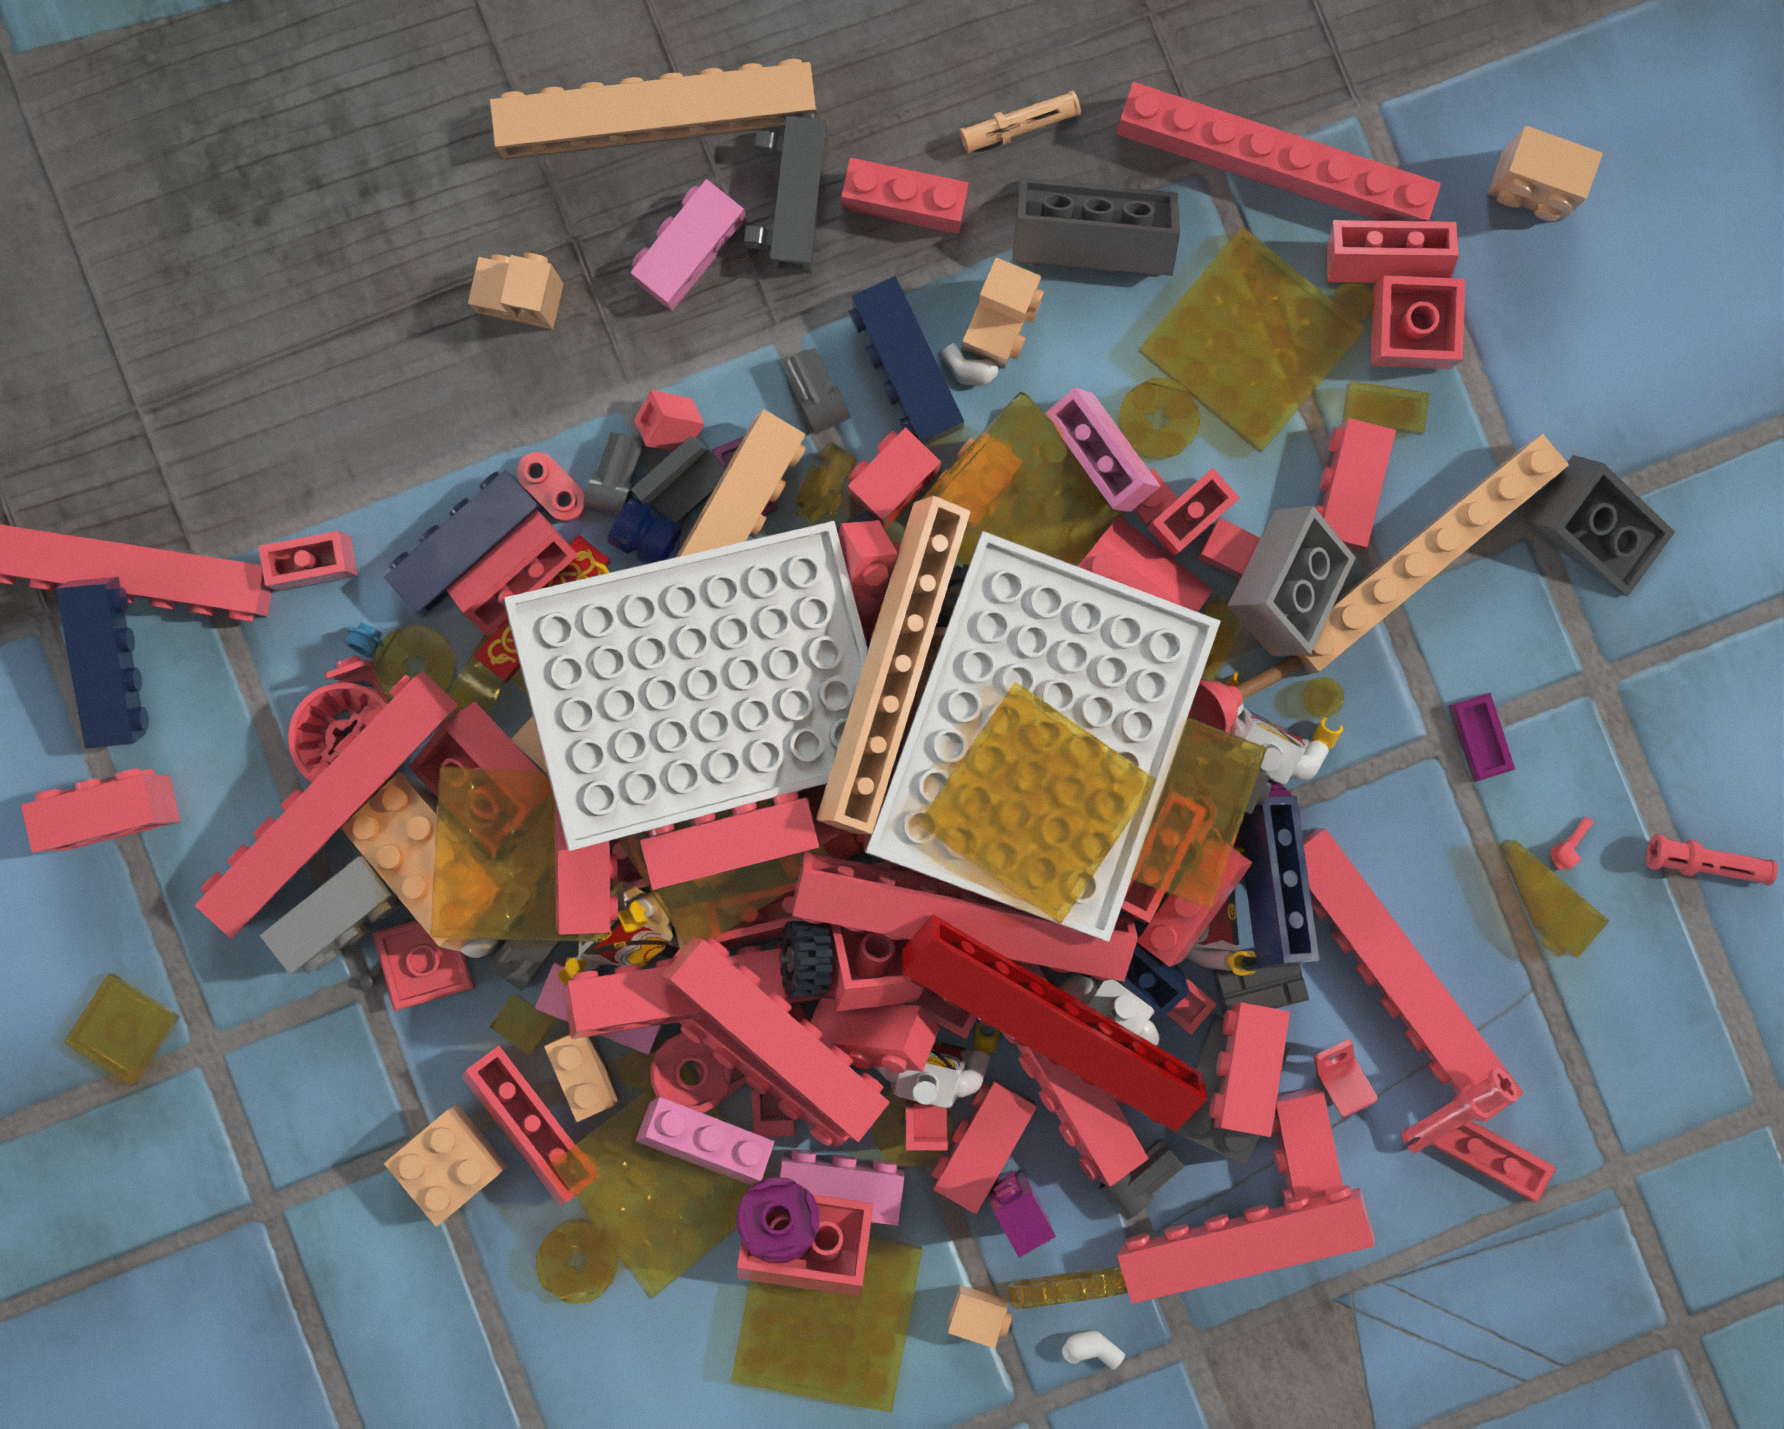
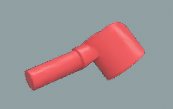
(1564, 854)

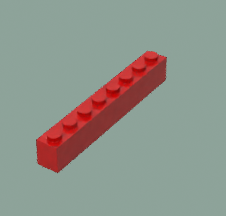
(1053, 1023)

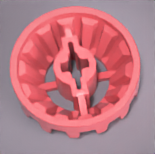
(309, 734)

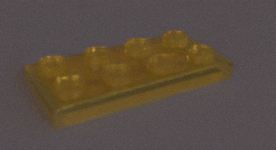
(1199, 813)

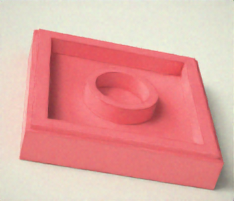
(417, 967)

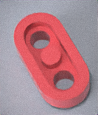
(551, 486)

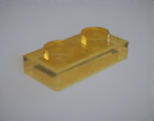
(1387, 407)

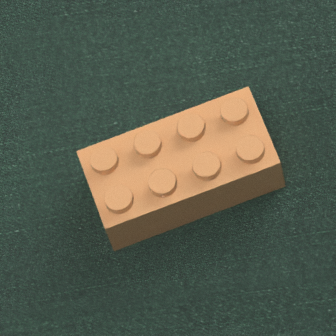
(398, 841)

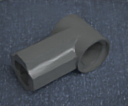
(820, 399)
(612, 483)
(1135, 1189)

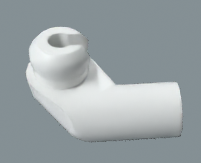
(968, 371)
(1091, 1345)

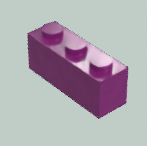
(1020, 1212)

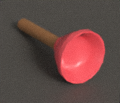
(1218, 704)

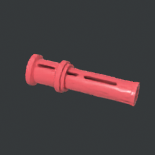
(1693, 858)
(1473, 1103)

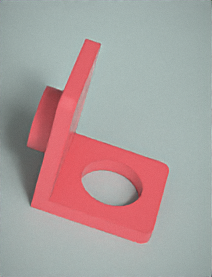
(354, 671)
(1344, 1079)

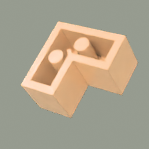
(517, 289)
(1003, 307)

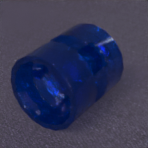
(640, 531)

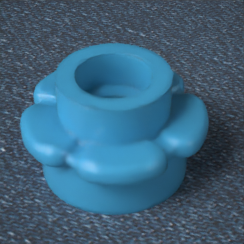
(364, 639)

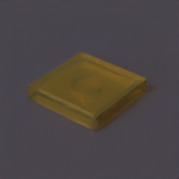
(122, 1029)

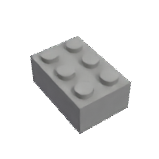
(1292, 581)
(331, 918)

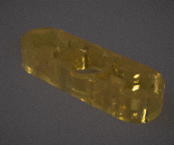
(1067, 1288)

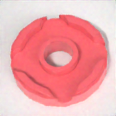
(666, 1074)

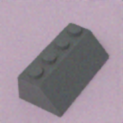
(1096, 227)

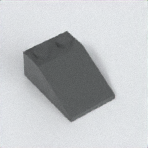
(1600, 524)
(1199, 1126)

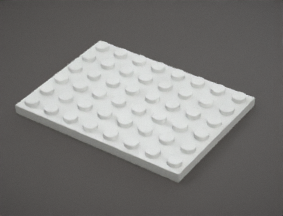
(1088, 649)
(691, 681)

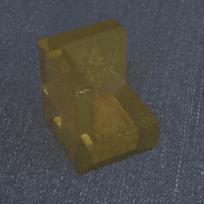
(523, 1024)

